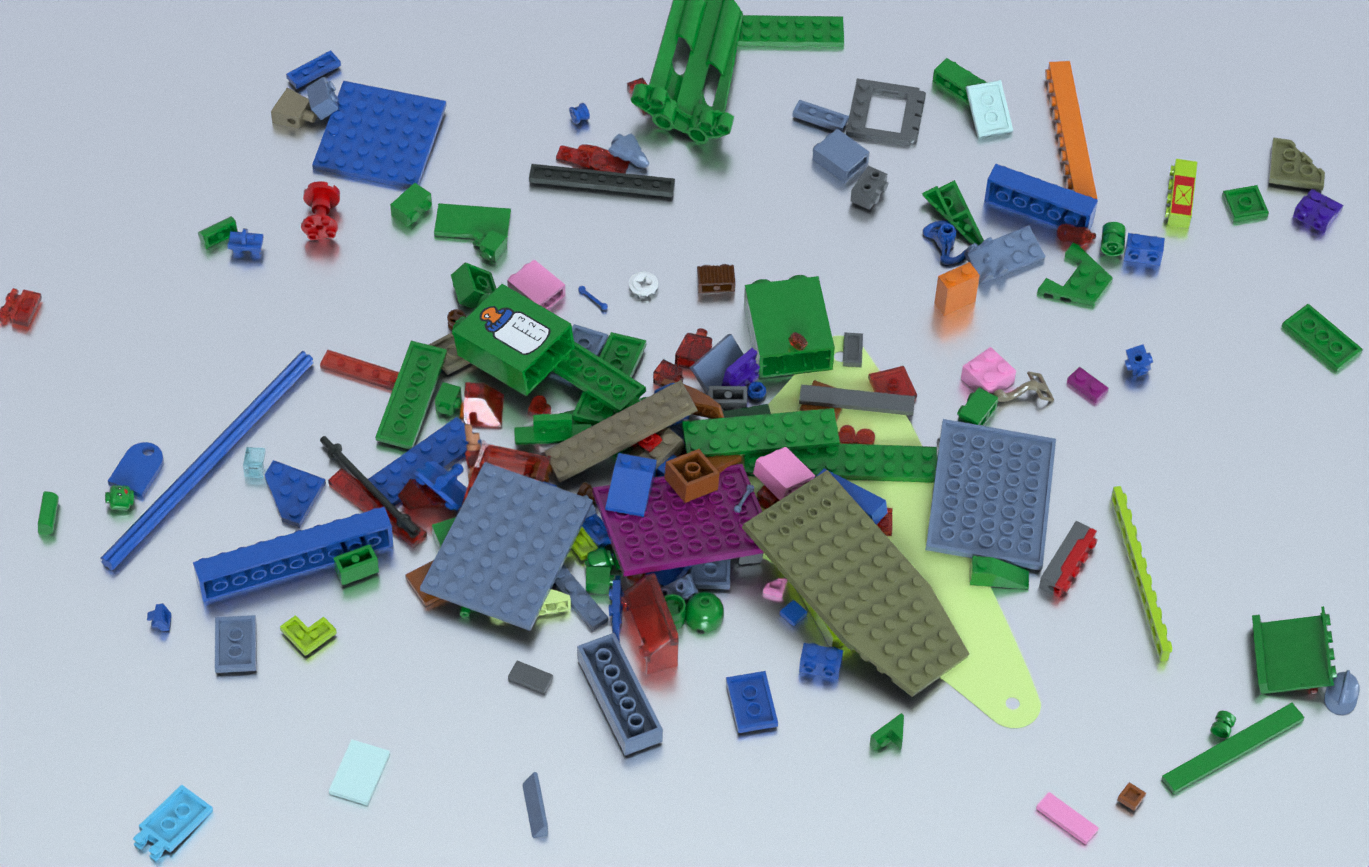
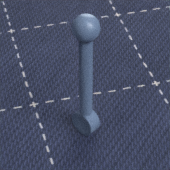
(749, 489)

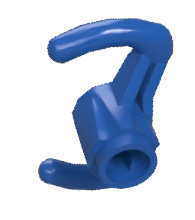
(945, 240)

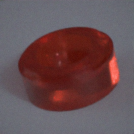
(798, 341)
(865, 436)

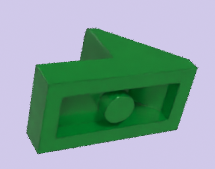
(891, 731)

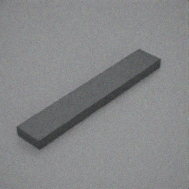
(857, 400)

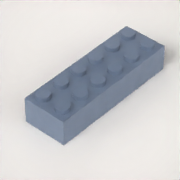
(619, 694)

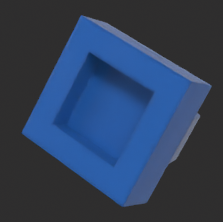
(160, 617)

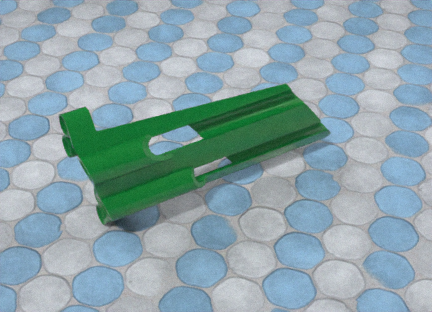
(679, 100)

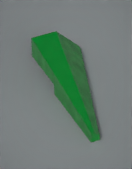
(952, 207)

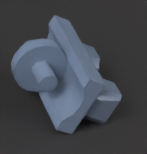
(683, 587)

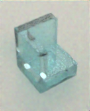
(254, 462)

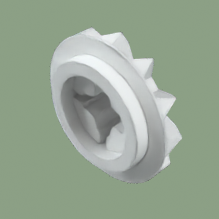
(638, 279)

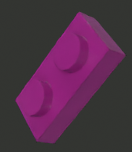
(1087, 384)

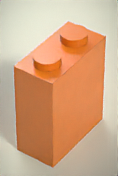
(956, 289)

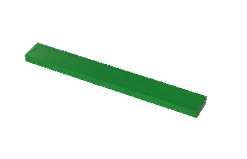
(1232, 748)

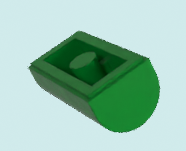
(217, 232)
(47, 513)

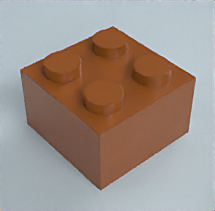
(691, 475)

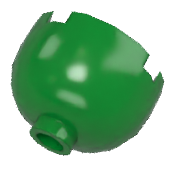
(704, 612)

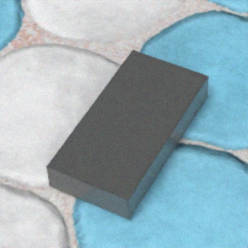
(852, 349)
(530, 677)

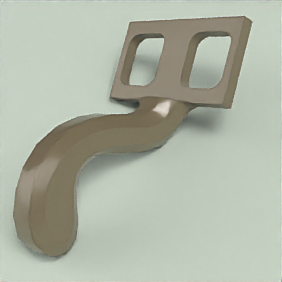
(1030, 385)

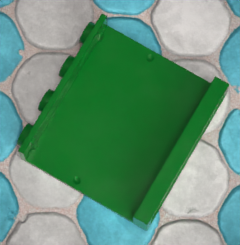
(1294, 653)

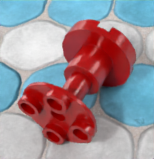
(321, 200)

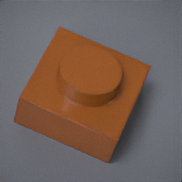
(1131, 796)

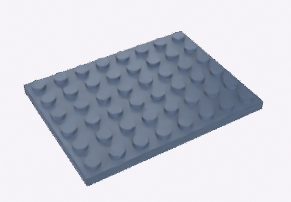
(991, 494)
(506, 546)

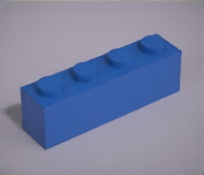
(872, 504)

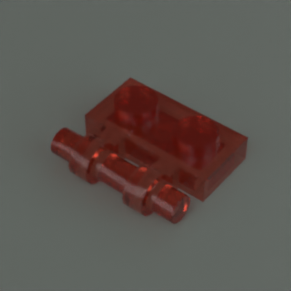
(24, 309)

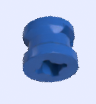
(579, 113)

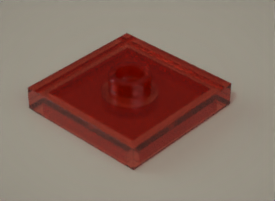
(892, 382)

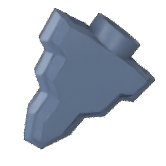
(628, 150)

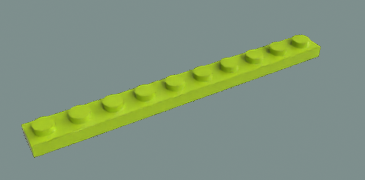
(1142, 579)

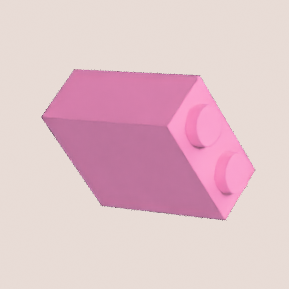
(537, 284)
(782, 472)

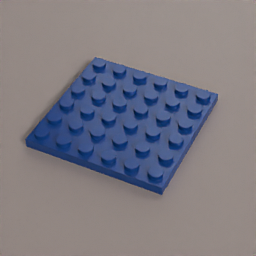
(379, 135)

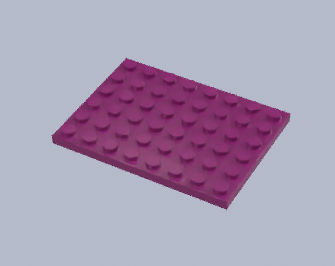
(681, 532)

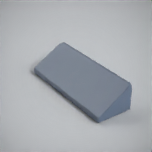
(535, 806)

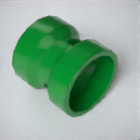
(1223, 724)

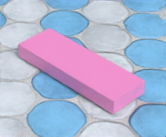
(1067, 818)

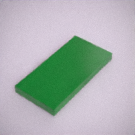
(465, 220)
(1322, 337)

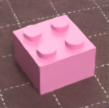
(988, 372)

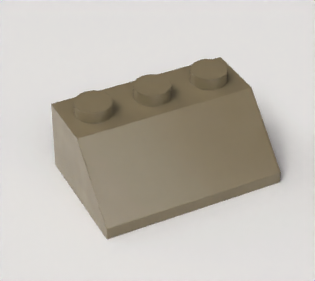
(670, 445)

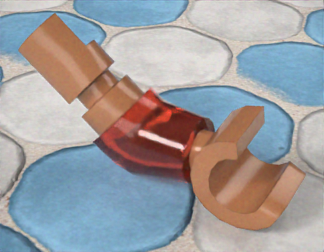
(473, 448)

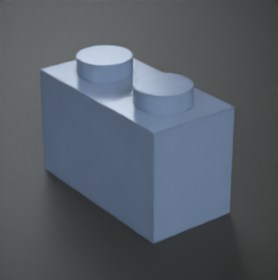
(322, 98)

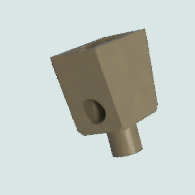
(292, 110)

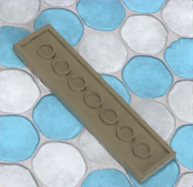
(621, 431)

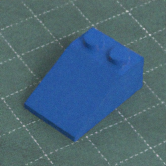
(631, 484)

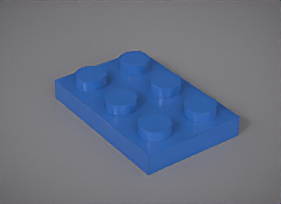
(751, 702)

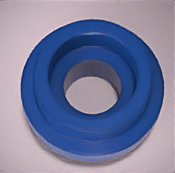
(756, 390)

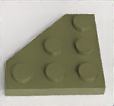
(1293, 167)

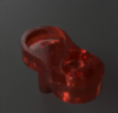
(1074, 234)

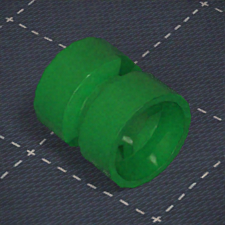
(1113, 238)
(677, 609)

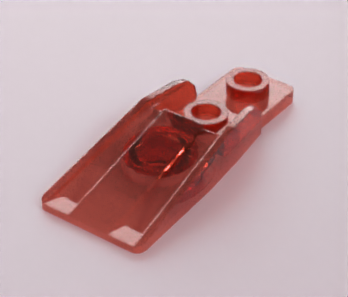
(591, 158)

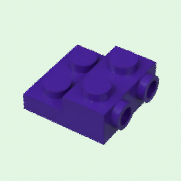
(1317, 210)
(742, 371)

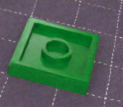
(1245, 203)

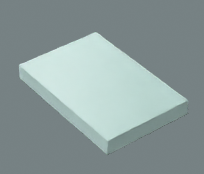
(989, 109)
(359, 772)

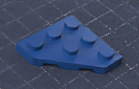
(293, 491)

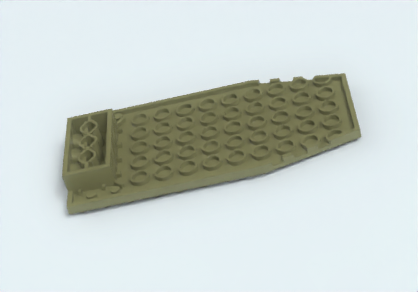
(859, 583)

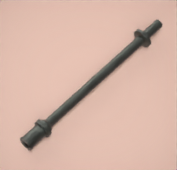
(403, 520)

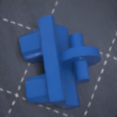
(245, 241)

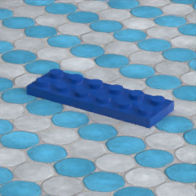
(443, 446)

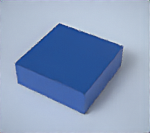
(793, 613)

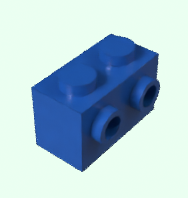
(1144, 249)
(821, 660)

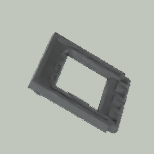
(860, 107)

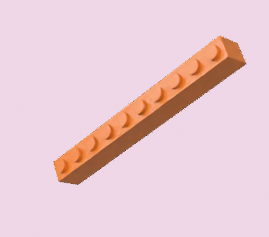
(1070, 128)

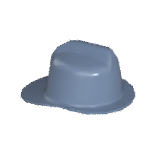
(1343, 695)

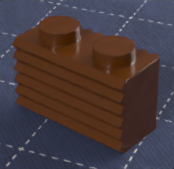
(716, 278)

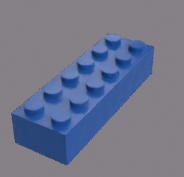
(1038, 199)

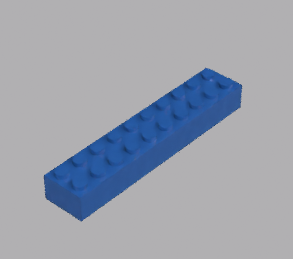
(291, 554)

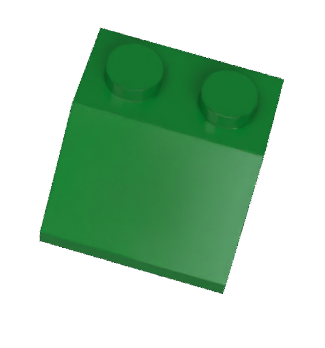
(471, 284)

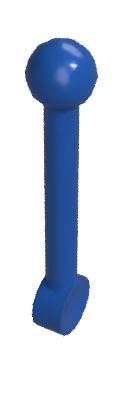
(582, 289)

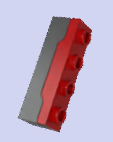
(1068, 559)

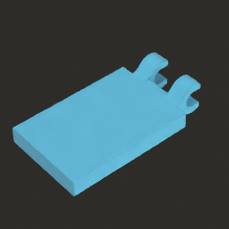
(172, 822)

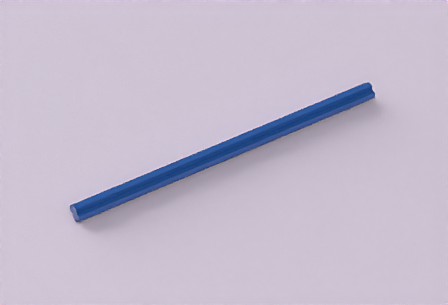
(206, 461)

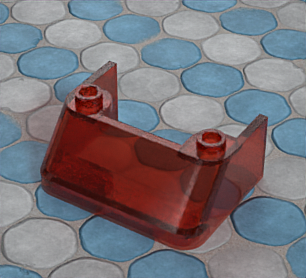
(653, 623)

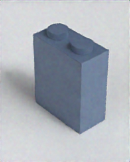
(840, 155)

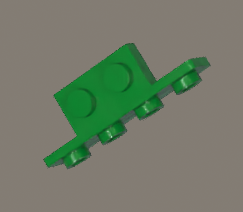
(548, 429)

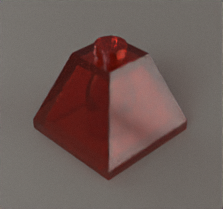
(482, 405)
(420, 497)

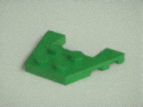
(1085, 284)

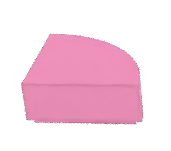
(776, 587)

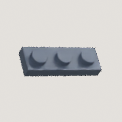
(820, 116)

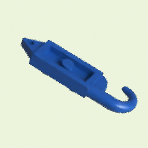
(615, 608)

